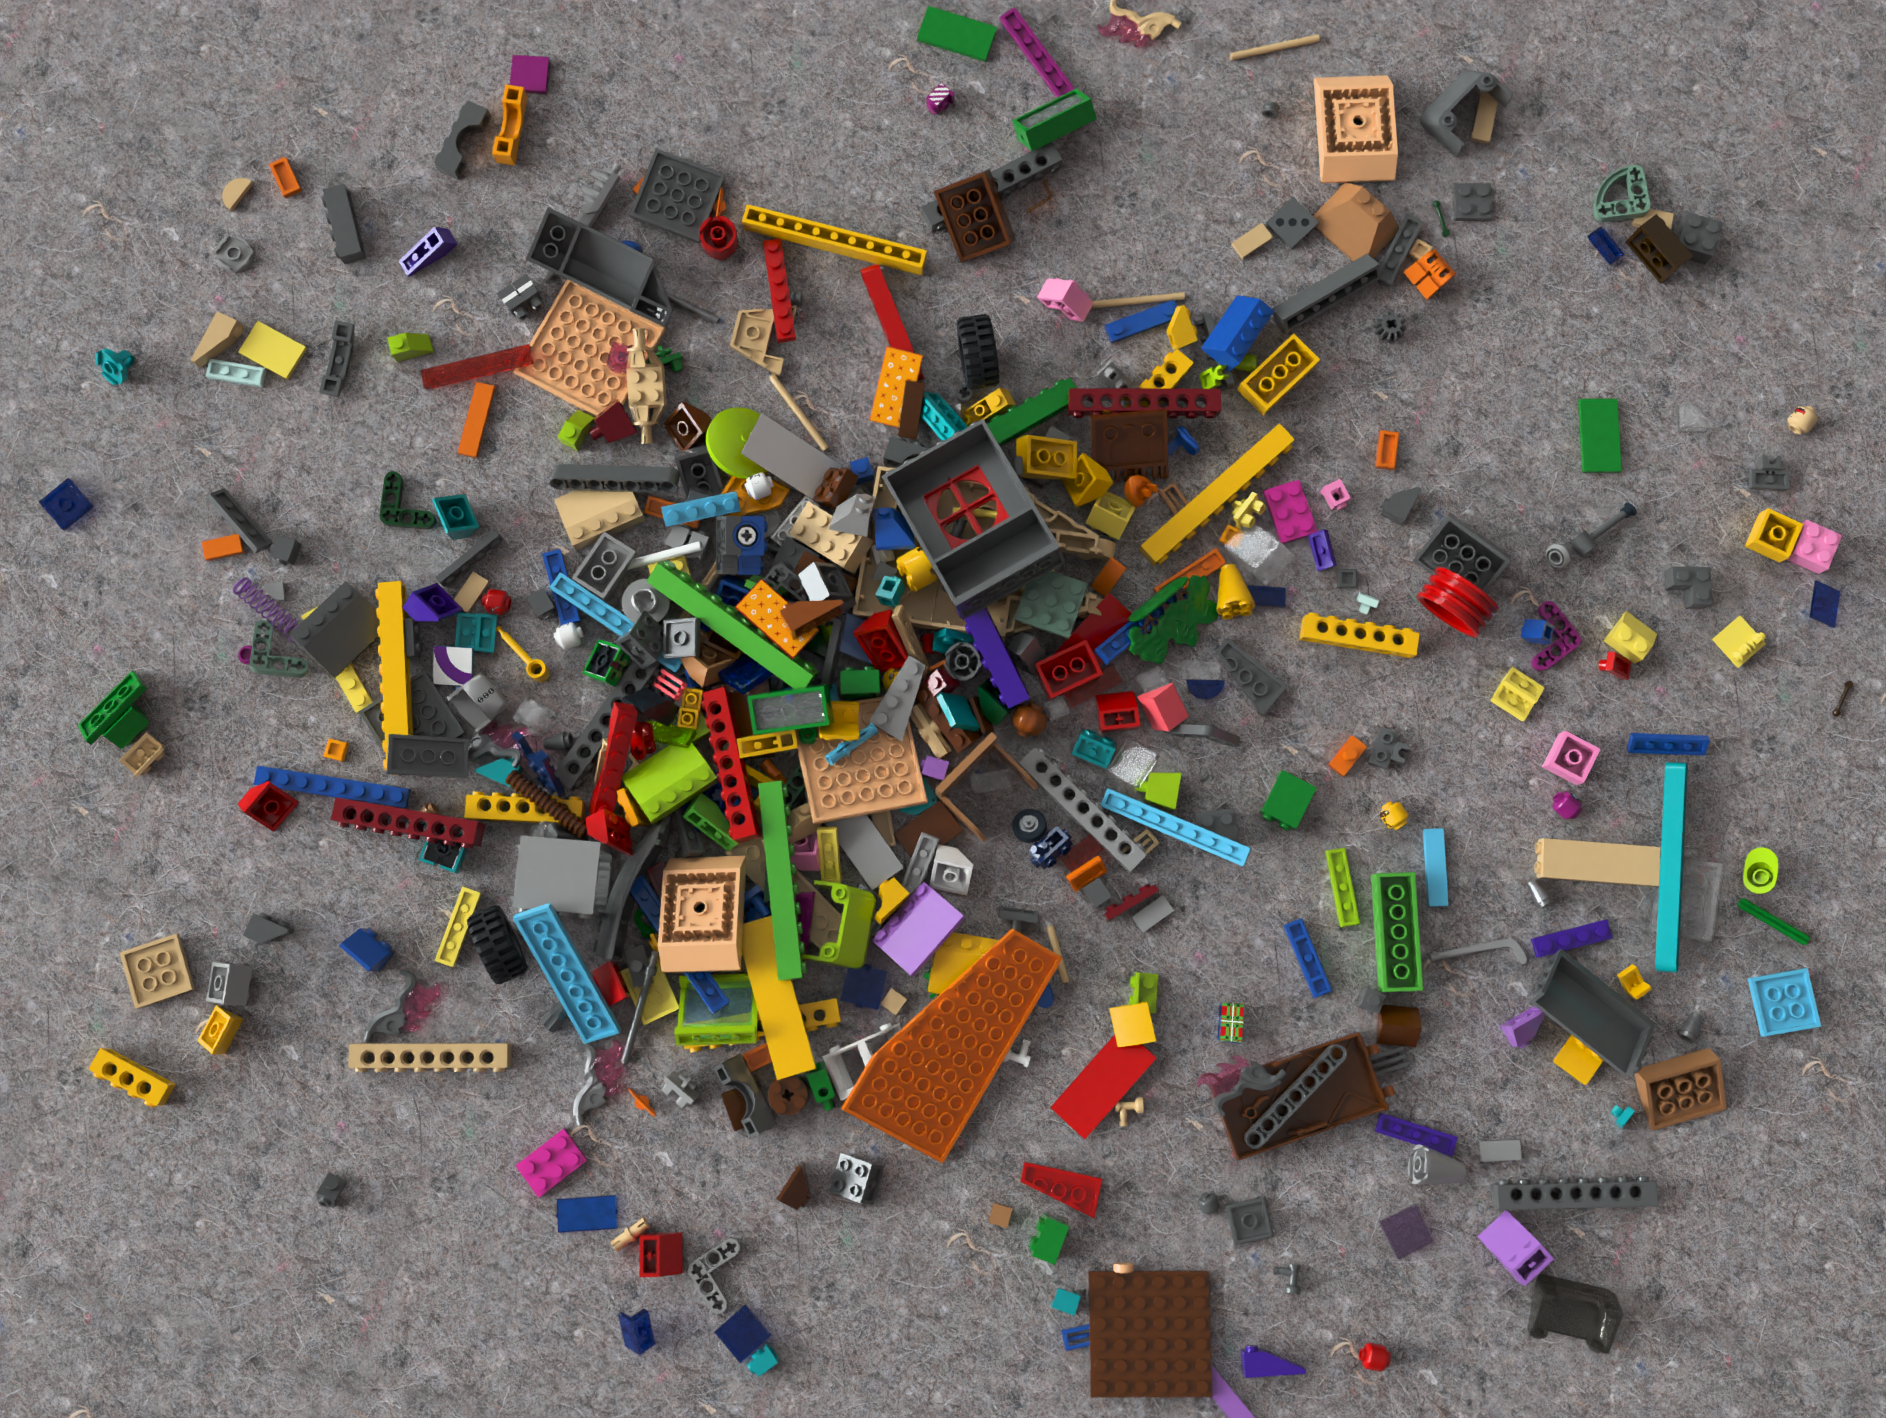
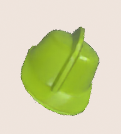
(1760, 870)

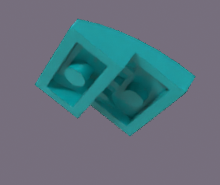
(476, 631)

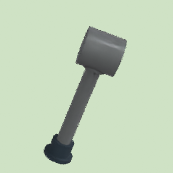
(1585, 542)

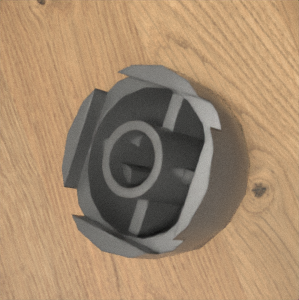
(963, 661)

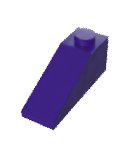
(428, 250)
(1262, 1363)

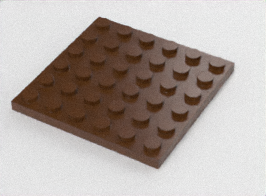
(1149, 1334)

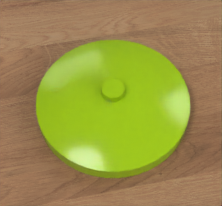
(727, 438)

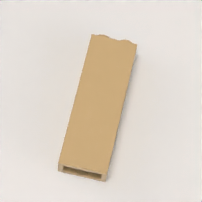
(1597, 862)

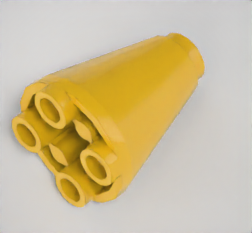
(1233, 594)

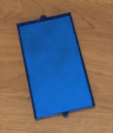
(586, 1213)

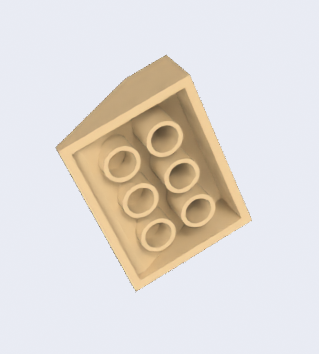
(594, 512)

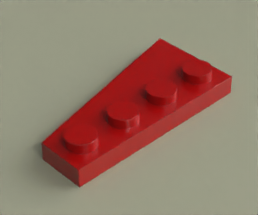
(1068, 1187)

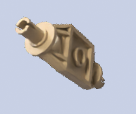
(645, 385)

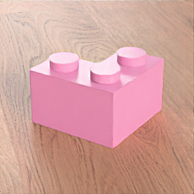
(1066, 297)

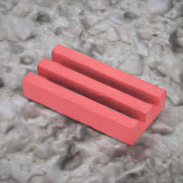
(661, 679)

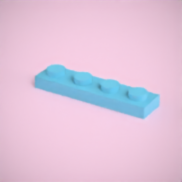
(701, 508)

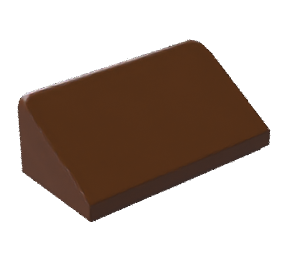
(985, 726)
(735, 1107)

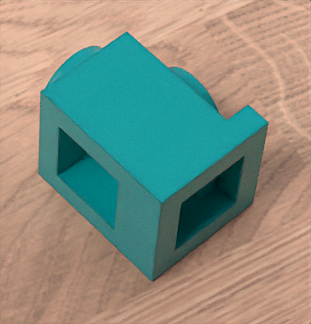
(890, 591)
(763, 1360)

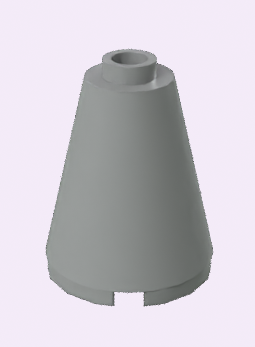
(1433, 1167)

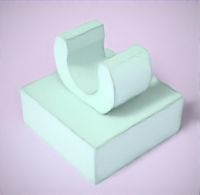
(1366, 602)

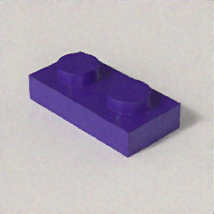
(1322, 550)

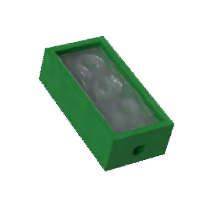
(1054, 119)
(790, 709)

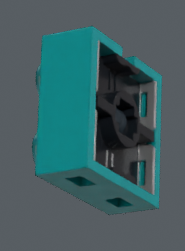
(447, 856)

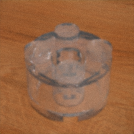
(536, 716)

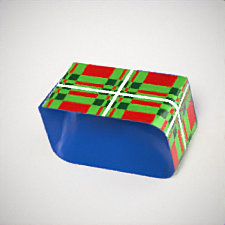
(1230, 1022)

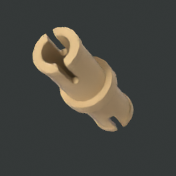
(630, 1234)

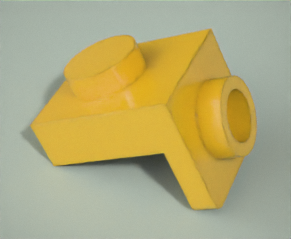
(1633, 982)

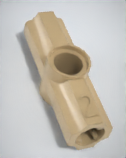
(929, 731)

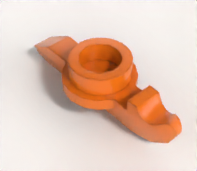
(719, 206)
(642, 1102)

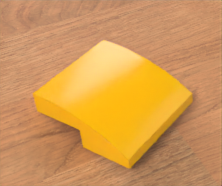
(1132, 1024)

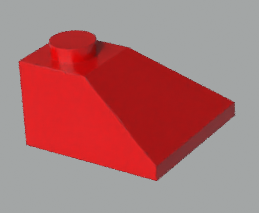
(267, 805)

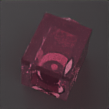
(618, 358)

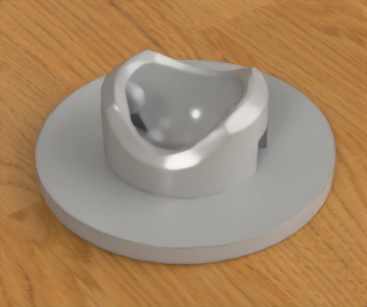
(643, 596)

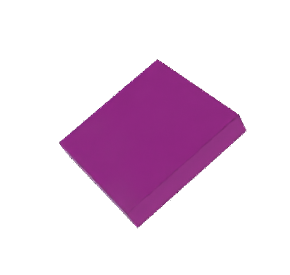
(530, 73)

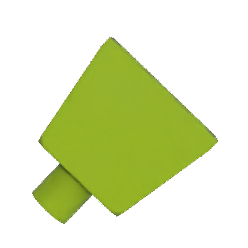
(1161, 789)

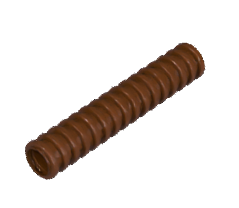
(547, 803)

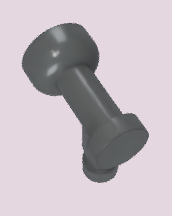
(1292, 1272)

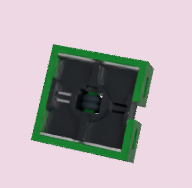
(606, 663)

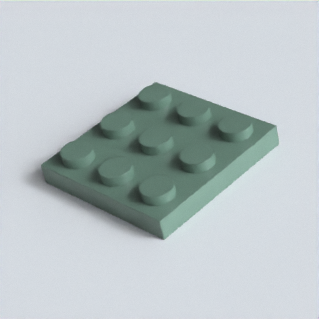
(1051, 603)

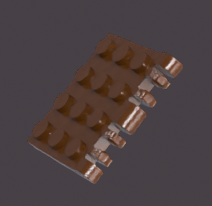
(1131, 442)

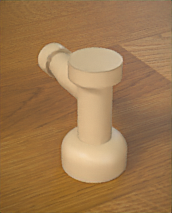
(1122, 1108)

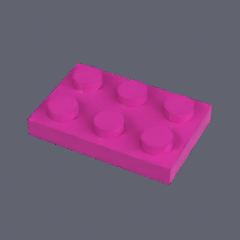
(1289, 511)
(551, 1162)

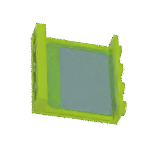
(730, 1025)

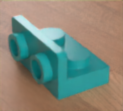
(947, 637)
(1094, 748)

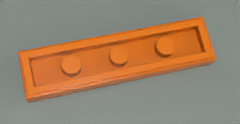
(476, 420)
(1203, 566)

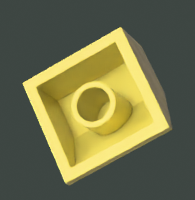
(1110, 515)
(1631, 638)

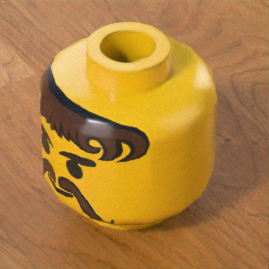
(1394, 815)

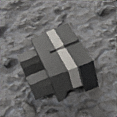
(518, 304)

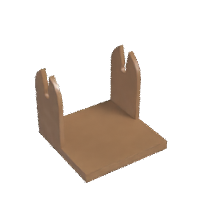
(967, 766)

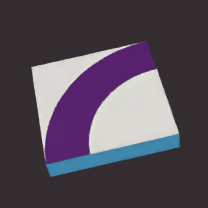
(452, 665)

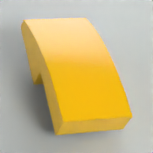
(690, 708)

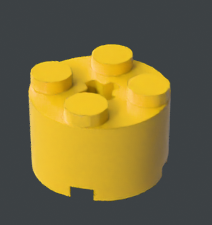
(916, 569)

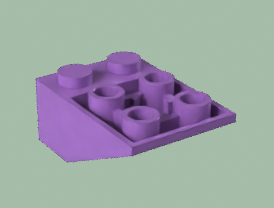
(1515, 1248)

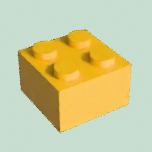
(1774, 535)

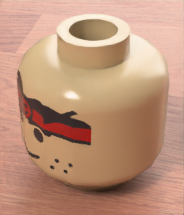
(1802, 420)

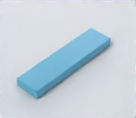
(1435, 867)

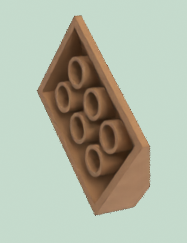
(1681, 1088)

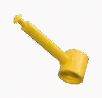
(532, 664)

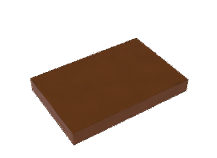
(934, 821)

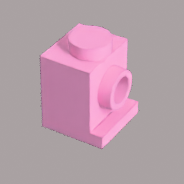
(1336, 488)

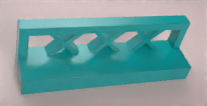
(940, 416)

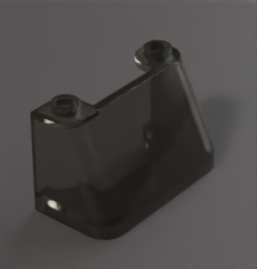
(1574, 1311)

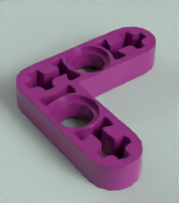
(1561, 641)

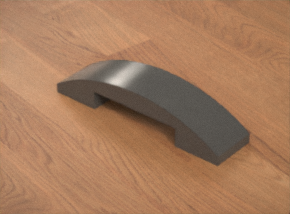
(339, 360)

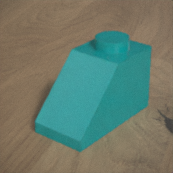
(498, 770)

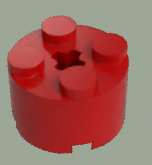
(718, 237)

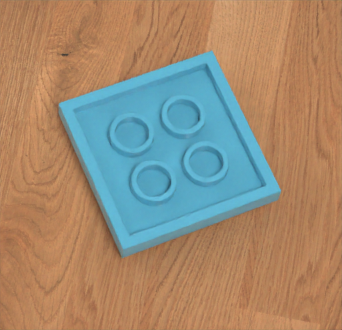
(1784, 1002)

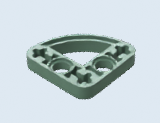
(1630, 204)

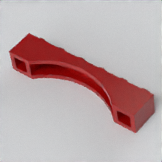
(619, 739)

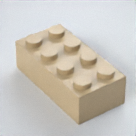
(840, 547)

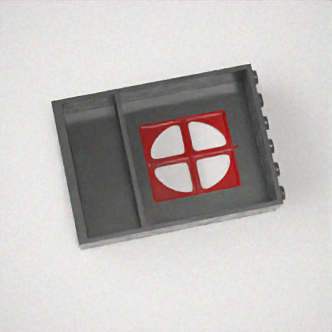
(995, 560)

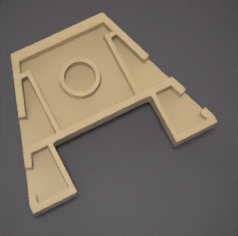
(753, 335)

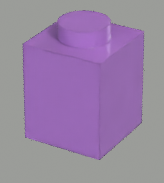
(934, 768)

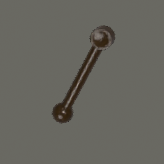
(1848, 684)

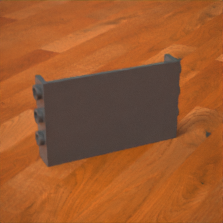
(1593, 1013)

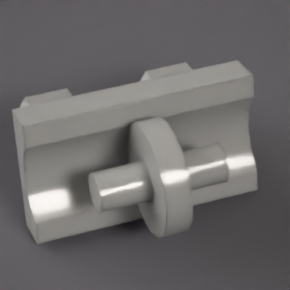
(1113, 376)
(683, 1087)

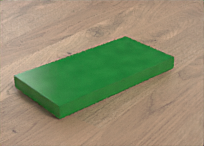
(956, 33)
(1599, 435)
(111, 707)

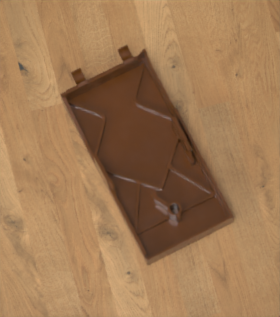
(1343, 1097)

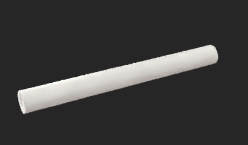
(666, 554)

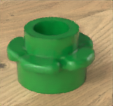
(804, 739)

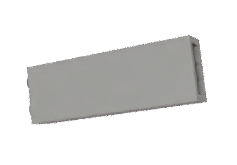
(867, 849)

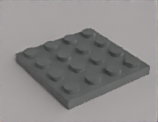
(676, 195)
(429, 712)

